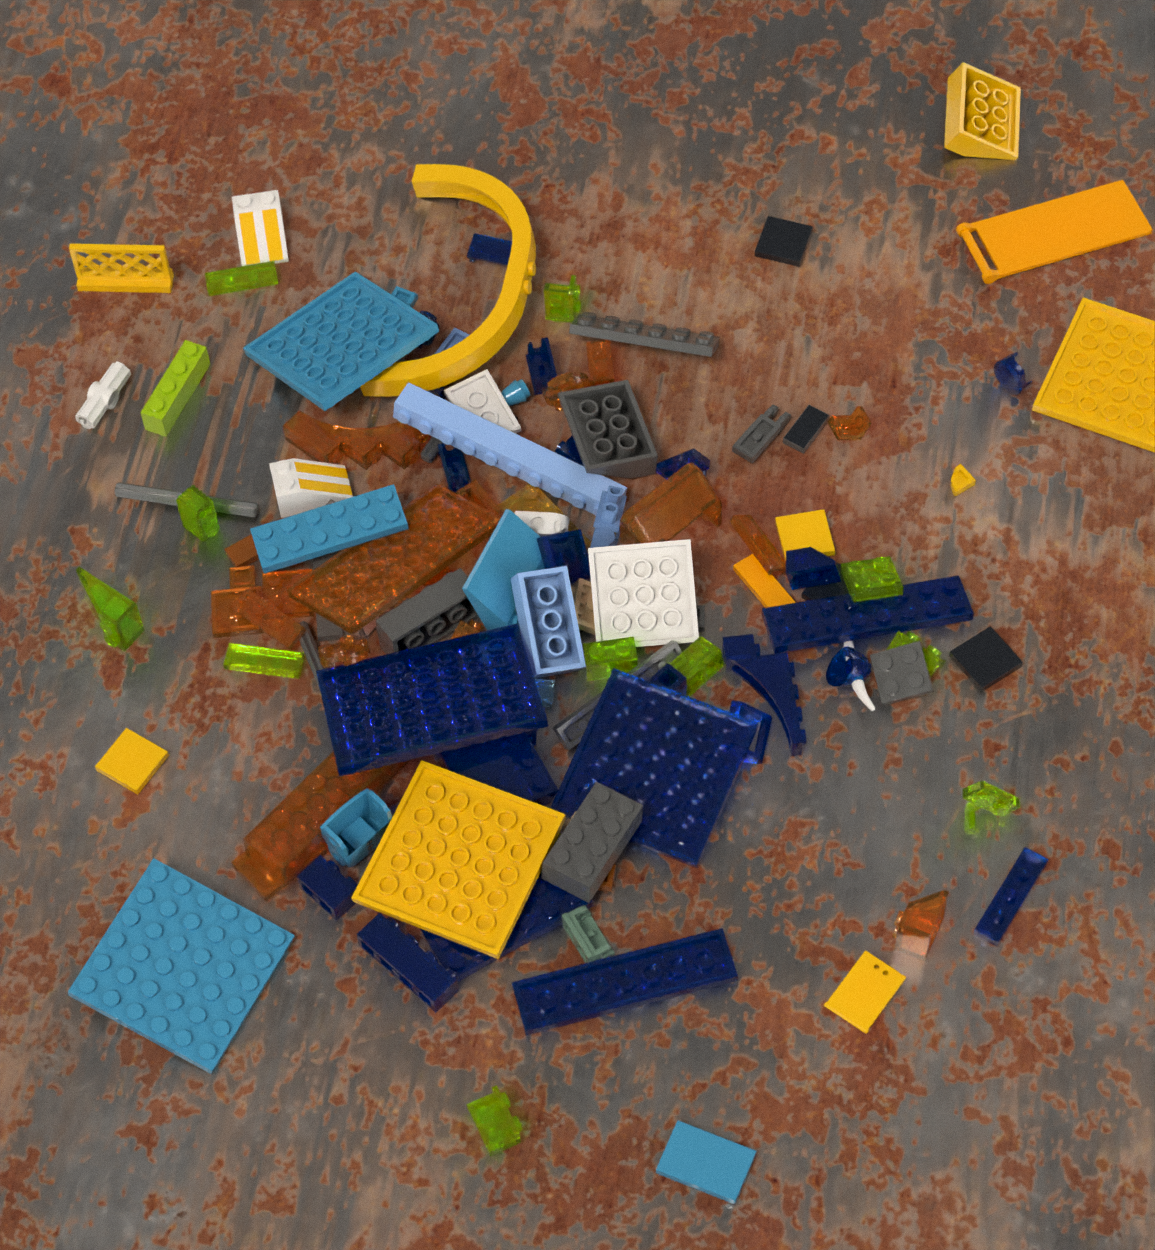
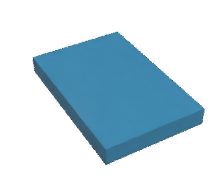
(706, 1162)

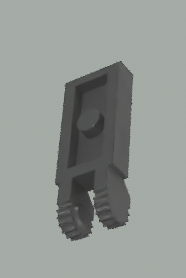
(760, 434)

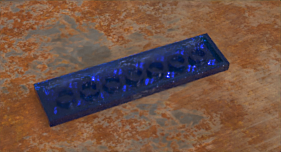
(842, 620)
(624, 981)

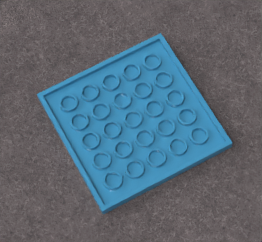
(340, 340)
(181, 965)

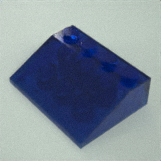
(505, 765)

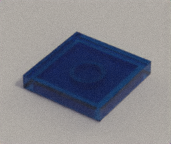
(566, 550)

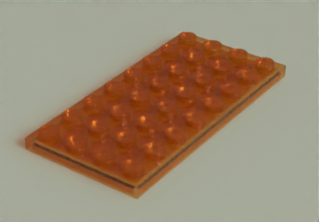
(379, 573)

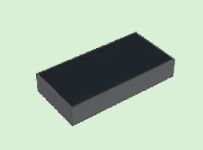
(806, 429)

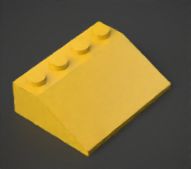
(982, 115)

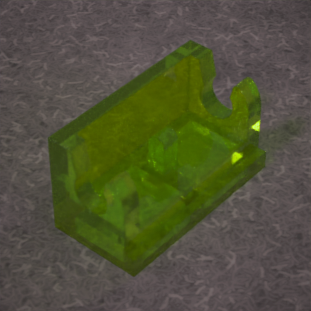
(698, 663)

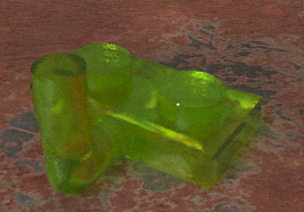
(988, 797)

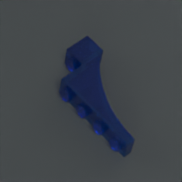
(771, 679)

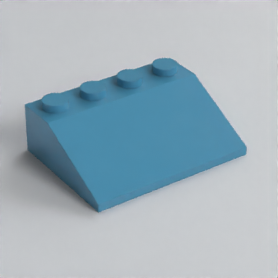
(509, 551)

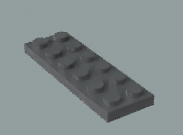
(652, 336)

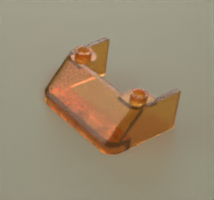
(671, 508)

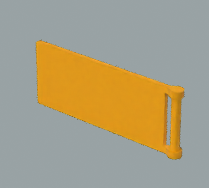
(1055, 230)

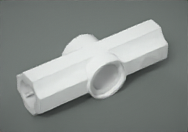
(103, 395)

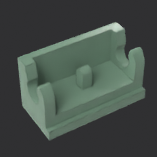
(586, 935)

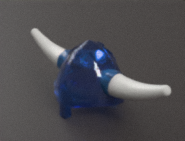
(850, 669)

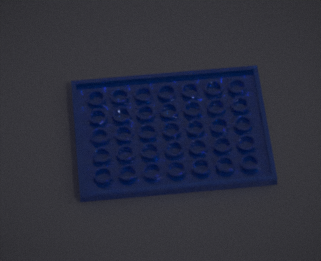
(430, 699)

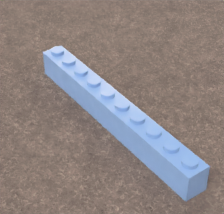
(501, 448)

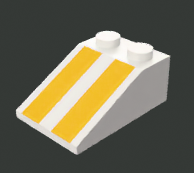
(260, 228)
(308, 484)

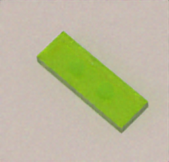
(241, 278)
(264, 660)

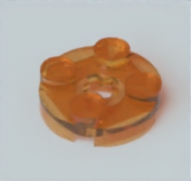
(563, 383)
(346, 651)

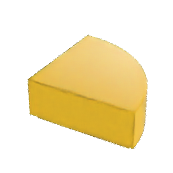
(961, 480)

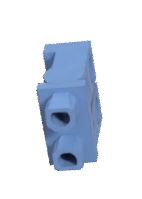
(608, 518)

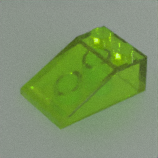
(114, 612)

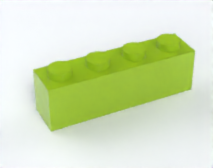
(175, 388)

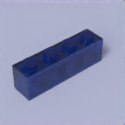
(408, 962)

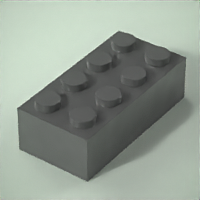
(426, 616)
(592, 842)

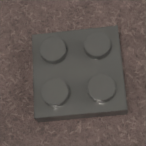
(901, 673)

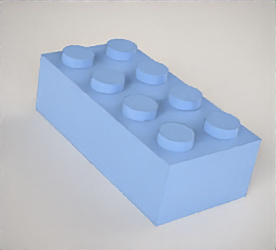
(548, 621)

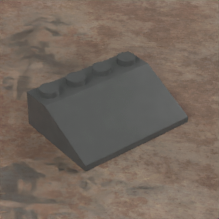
(609, 430)

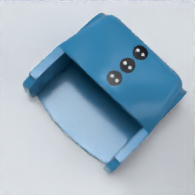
(356, 828)

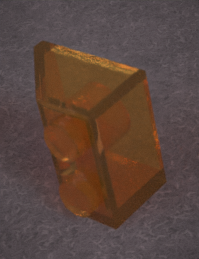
(919, 924)

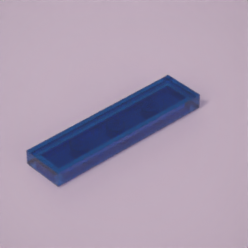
(1010, 897)

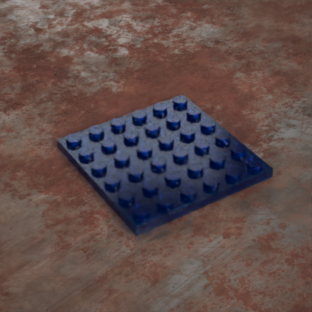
(664, 754)

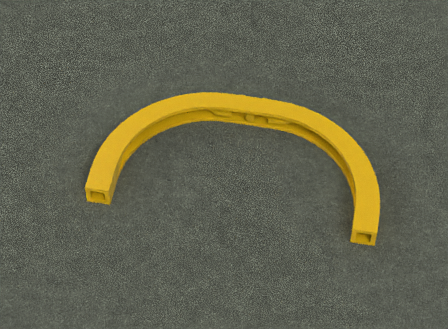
(494, 332)

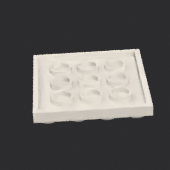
(644, 592)

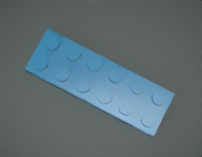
(329, 528)

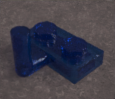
(672, 465)

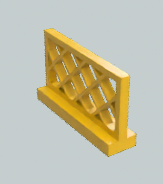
(118, 277)

